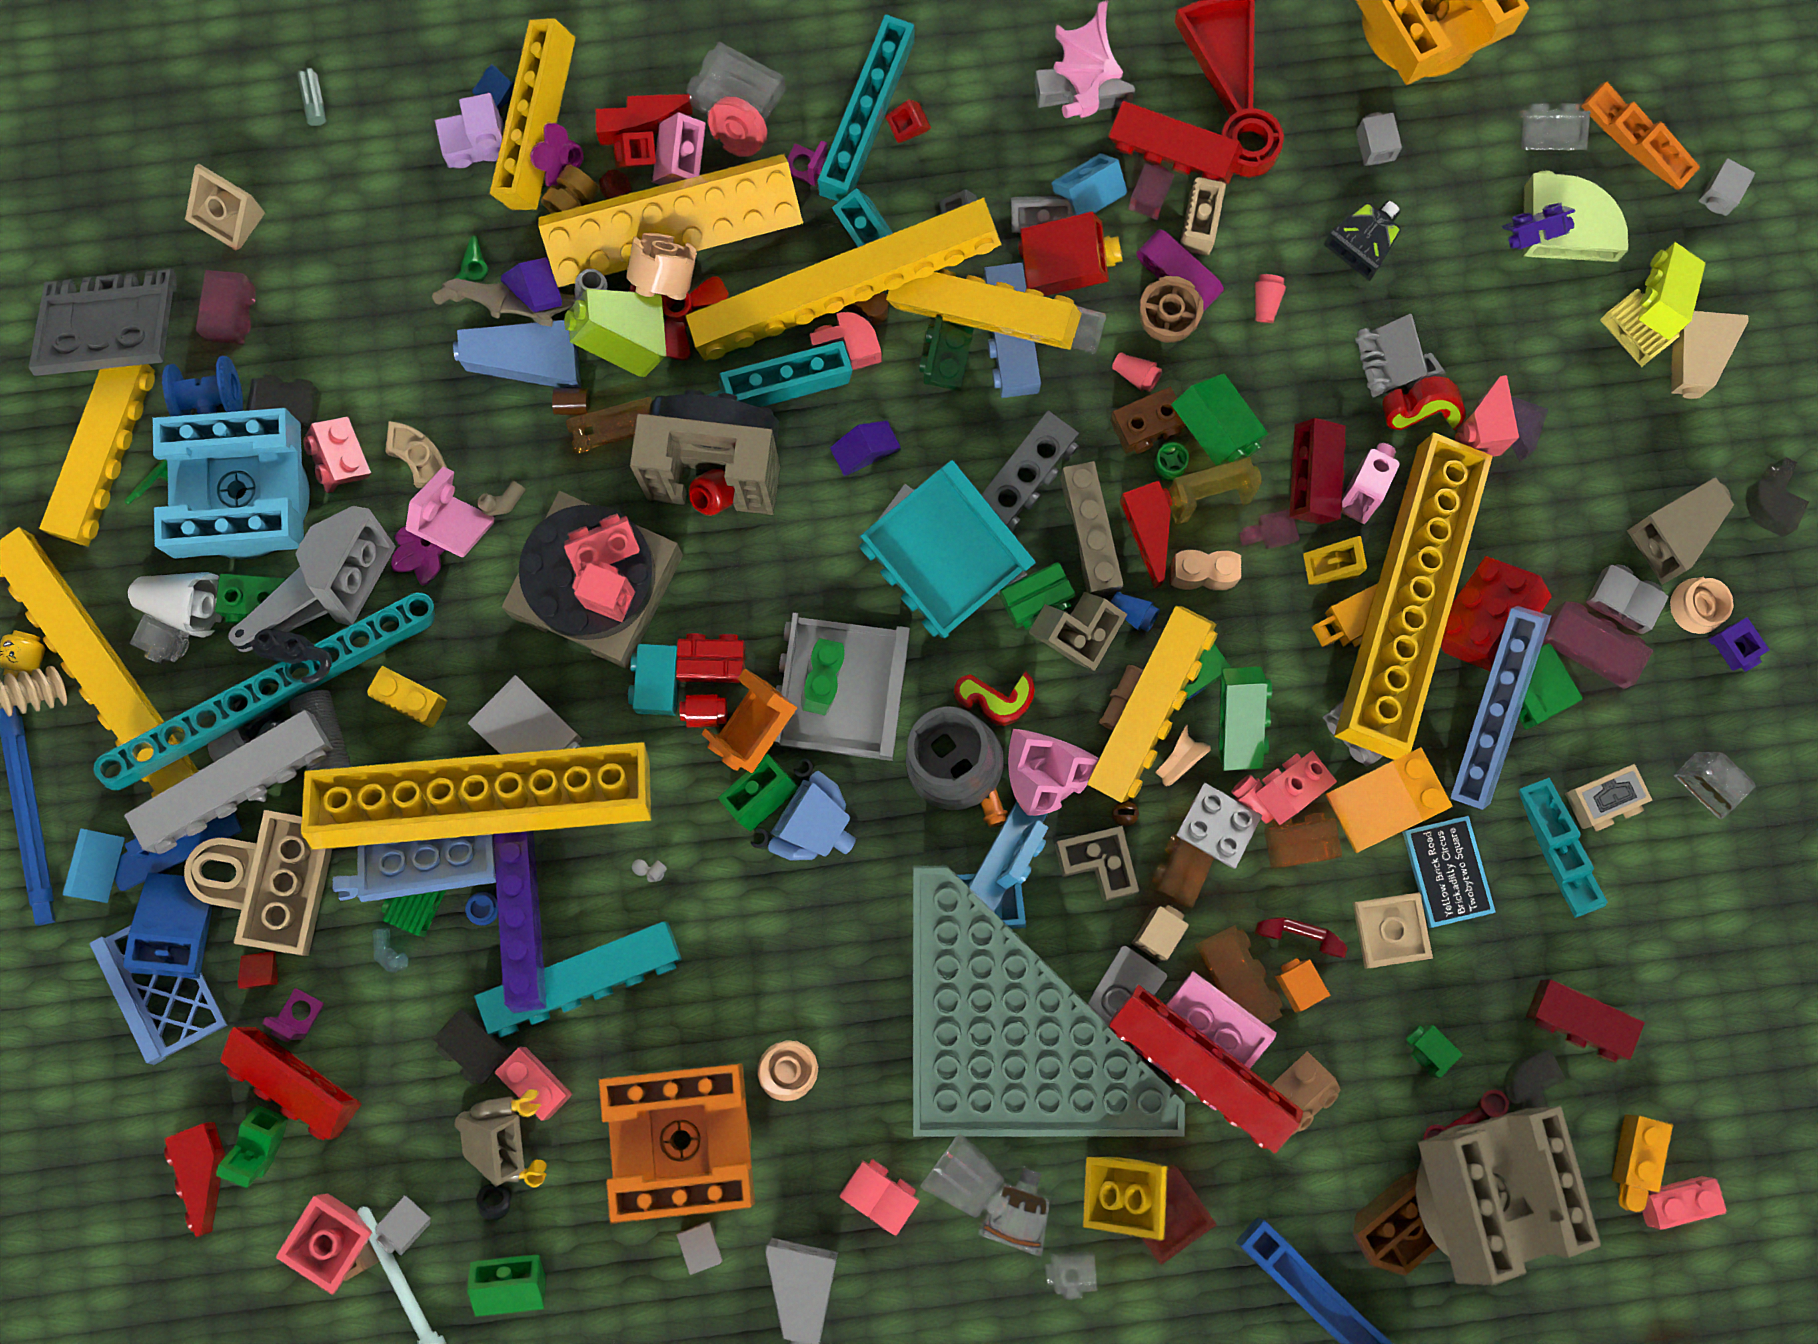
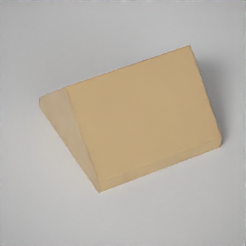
(222, 208)

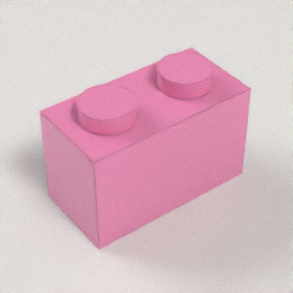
(678, 149)

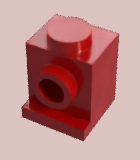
(634, 149)

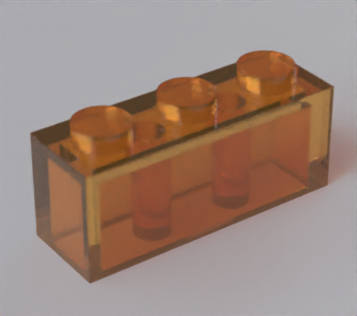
(1238, 974)

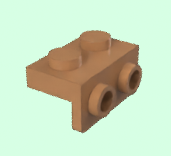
(1308, 1087)

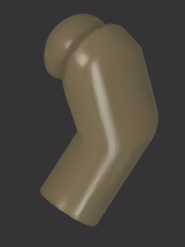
(501, 504)

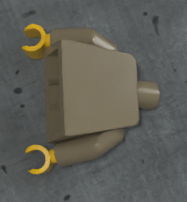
(494, 1142)

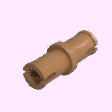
(1121, 697)

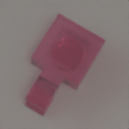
(1273, 528)

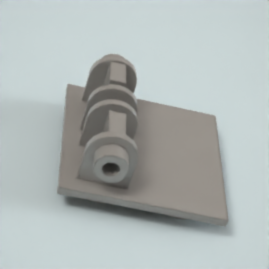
(1391, 355)
(1219, 825)

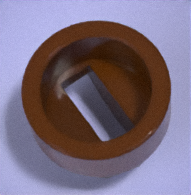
(1125, 820)

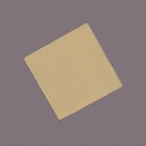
(1392, 930)

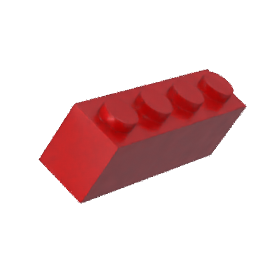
(1175, 142)

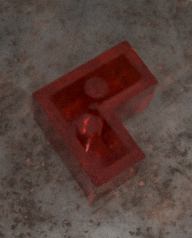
(1184, 1218)

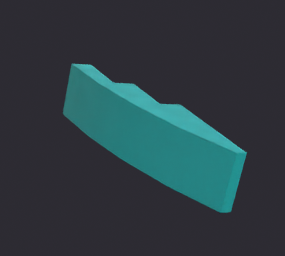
(1561, 847)

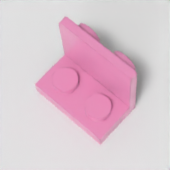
(445, 519)

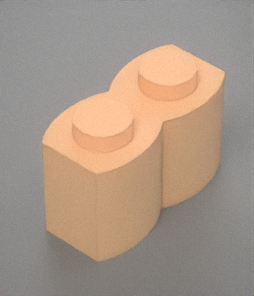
(1214, 571)

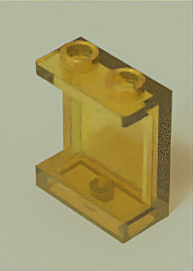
(1212, 481)

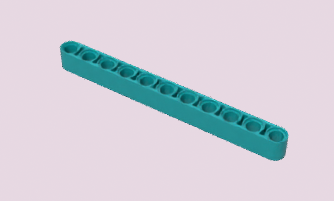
(258, 703)

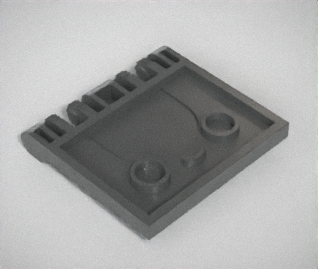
(103, 323)

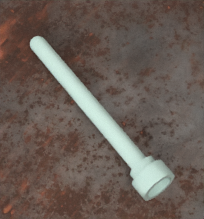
(400, 1285)

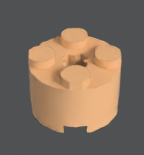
(661, 266)

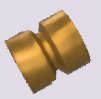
(572, 191)

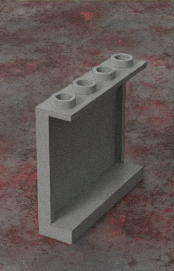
(868, 691)

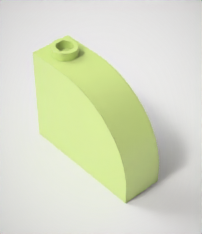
(1598, 221)

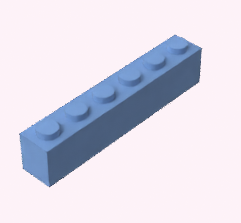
(1500, 707)

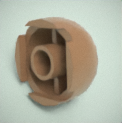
(1170, 309)

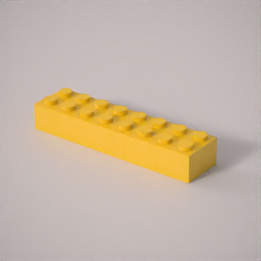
(694, 211)

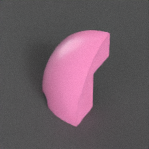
(1046, 771)

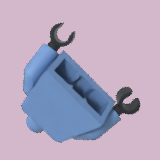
(811, 820)

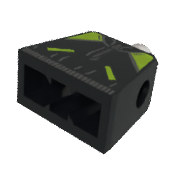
(1365, 237)

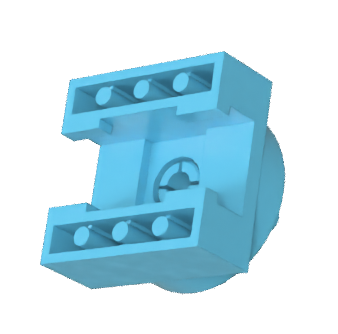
(207, 467)

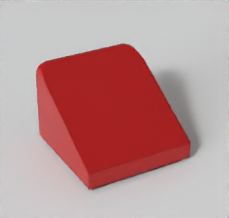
(907, 121)
(258, 970)

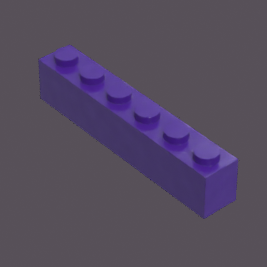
(519, 922)

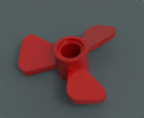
(676, 339)

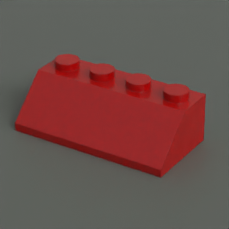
(289, 1082)

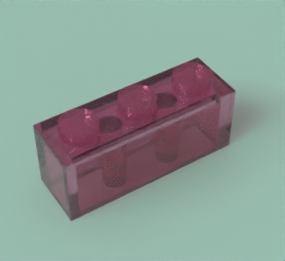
(1597, 644)

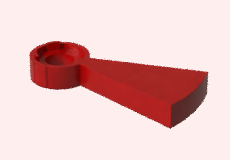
(1223, 45)

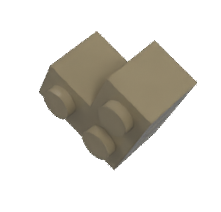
(1084, 633)
(1104, 853)

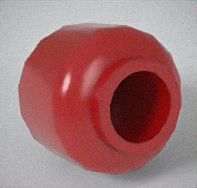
(710, 492)

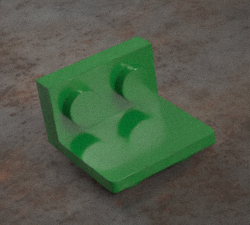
(1548, 689)

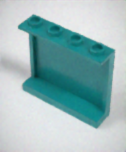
(945, 550)

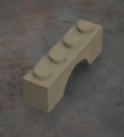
(1092, 527)

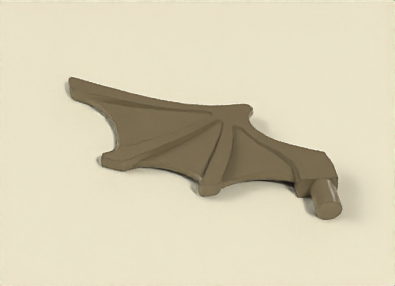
(497, 299)

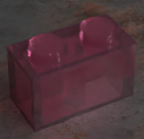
(225, 307)

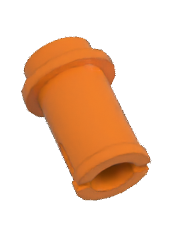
(993, 810)

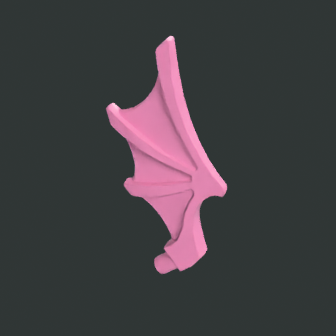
(1086, 63)

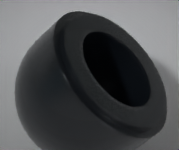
(493, 1212)

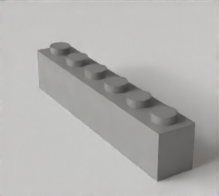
(228, 782)

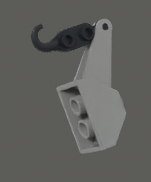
(335, 576)

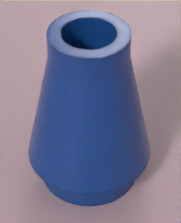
(1140, 612)

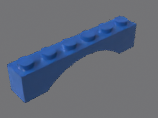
(1306, 1286)

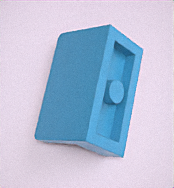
(1092, 184)

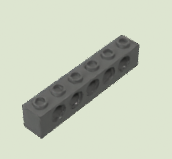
(1049, 433)

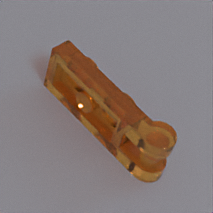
(608, 425)

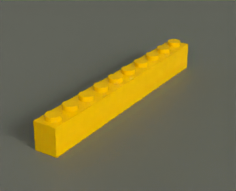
(843, 280)
(84, 651)

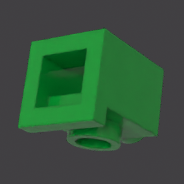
(1432, 1050)

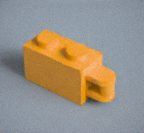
(1347, 619)
(1640, 1160)

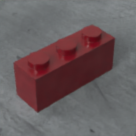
(1317, 471)
(1584, 1021)

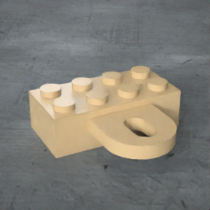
(274, 883)

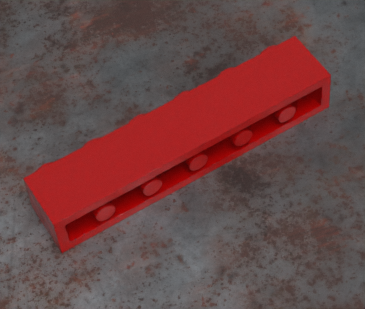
(1206, 1069)

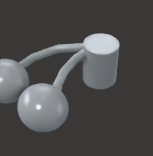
(653, 873)

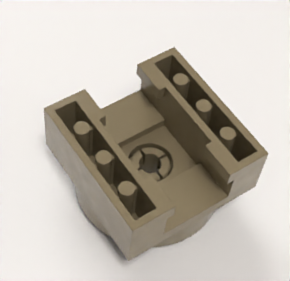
(1504, 1194)

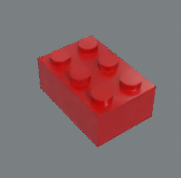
(1483, 609)

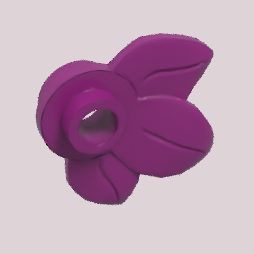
(555, 153)
(416, 556)

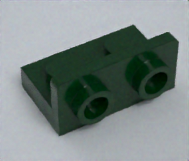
(947, 354)

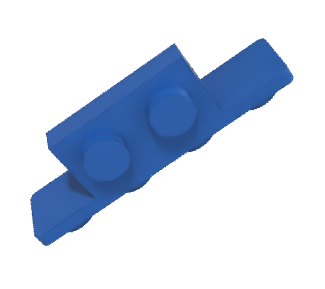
(138, 862)

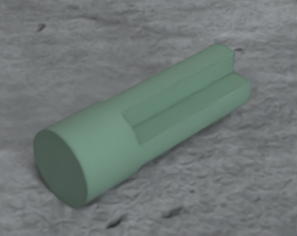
(311, 97)

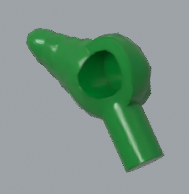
(472, 265)

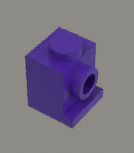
(1749, 641)

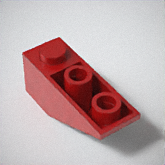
(195, 1162)

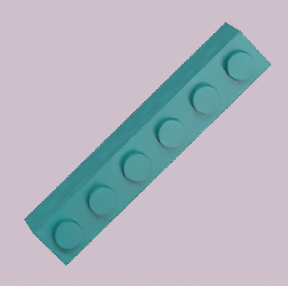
(866, 108)
(588, 975)

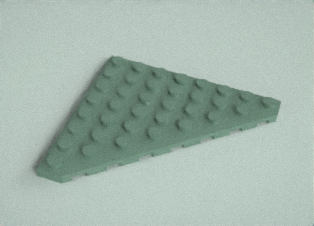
(1008, 1040)

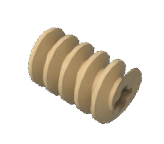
(31, 690)

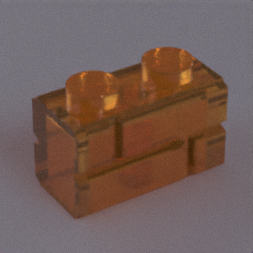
(1303, 842)
(1183, 872)

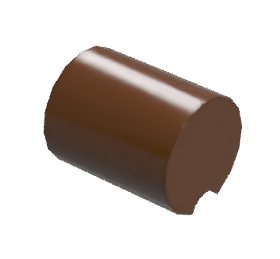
(570, 401)

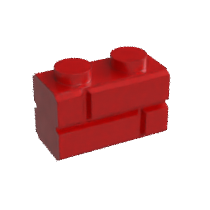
(710, 659)

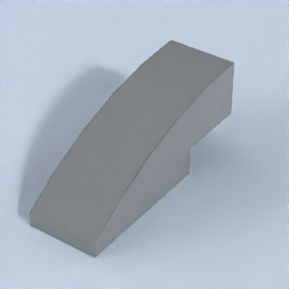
(1057, 89)

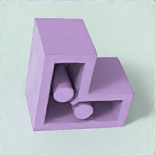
(472, 135)

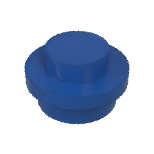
(482, 908)

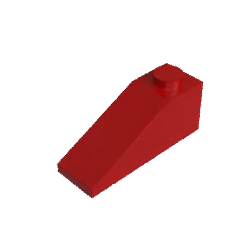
(1149, 520)

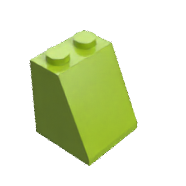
(619, 328)

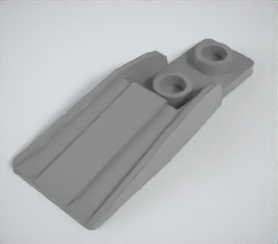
(1121, 979)

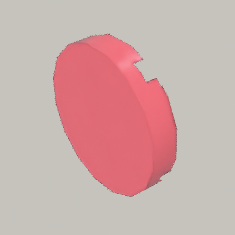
(737, 126)

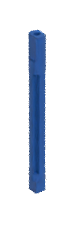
(27, 817)

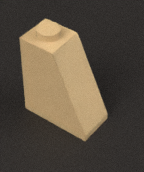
(1704, 351)

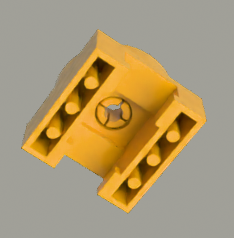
(1438, 42)

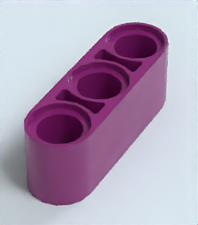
(1166, 257)

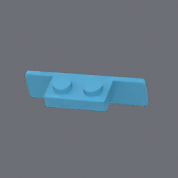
(1009, 856)

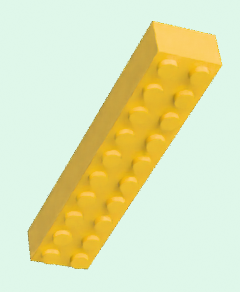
(1413, 597)
(476, 796)

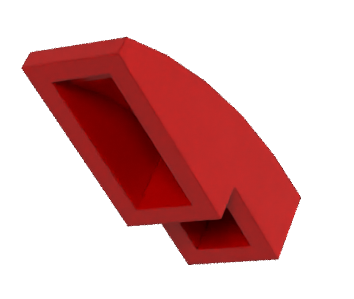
(641, 115)

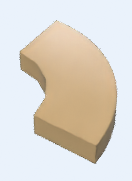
(415, 450)

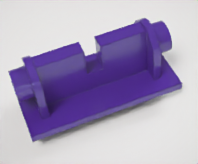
(1552, 221)

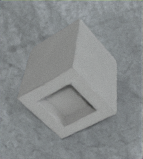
(700, 1247)

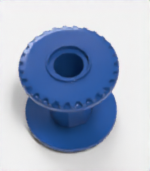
(205, 394)

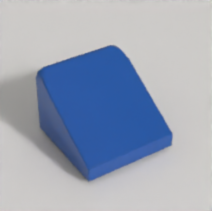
(495, 83)

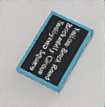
(1448, 872)

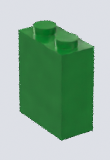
(1220, 420)

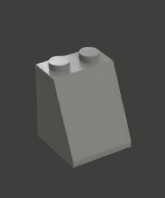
(522, 722)
(801, 1288)

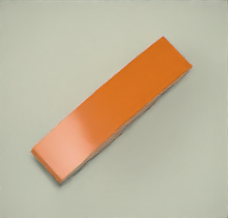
(1634, 132)

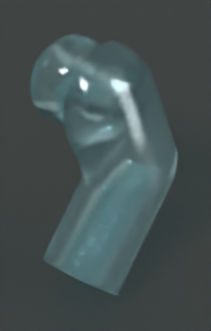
(385, 954)

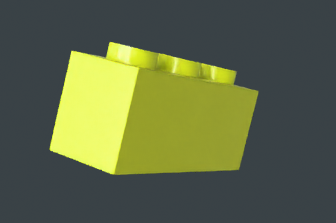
(1671, 290)

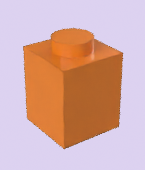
(1301, 984)

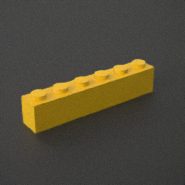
(532, 105)
(990, 307)
(97, 453)
(1152, 703)

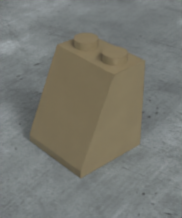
(1681, 530)

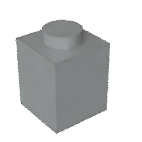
(1378, 138)
(1726, 187)
(401, 1226)

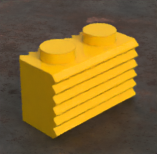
(406, 697)

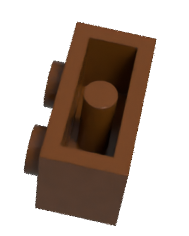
(1147, 421)

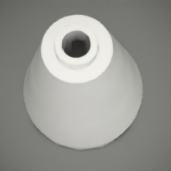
(179, 600)

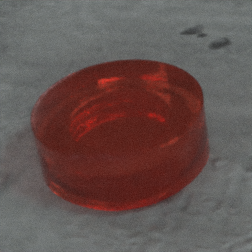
(614, 184)

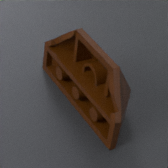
(1393, 1230)

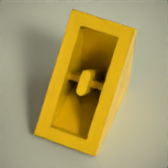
(1336, 562)

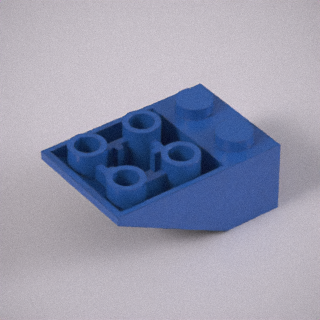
(168, 929)

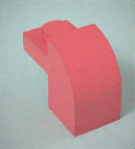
(857, 336)

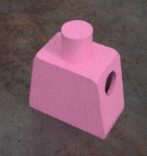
(1370, 483)

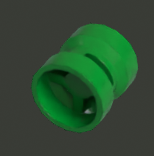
(1174, 456)

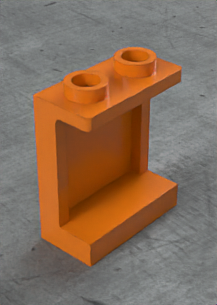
(752, 725)

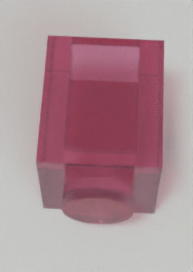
(1151, 191)

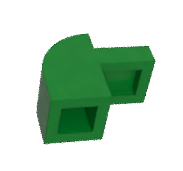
(255, 1147)

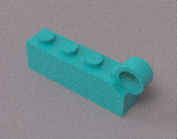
(788, 376)

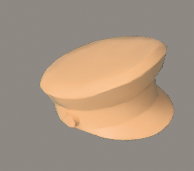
(1701, 604)
(1184, 757)
(787, 1070)

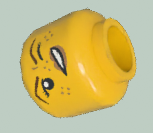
(20, 653)

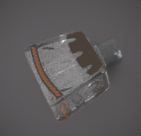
(1717, 784)
(1023, 1219)

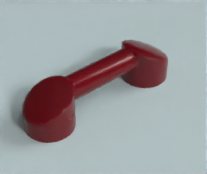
(1330, 942)
(1490, 1106)

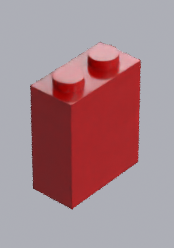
(1064, 254)

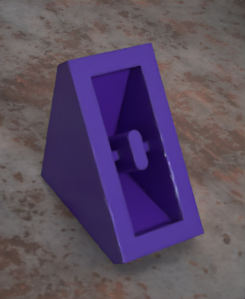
(534, 284)
(864, 446)

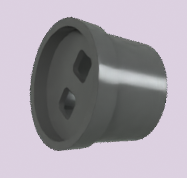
(932, 775)

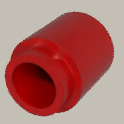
(704, 710)

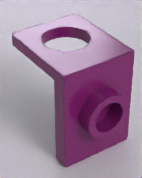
(815, 166)
(286, 1025)

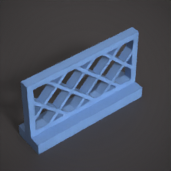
(135, 1007)

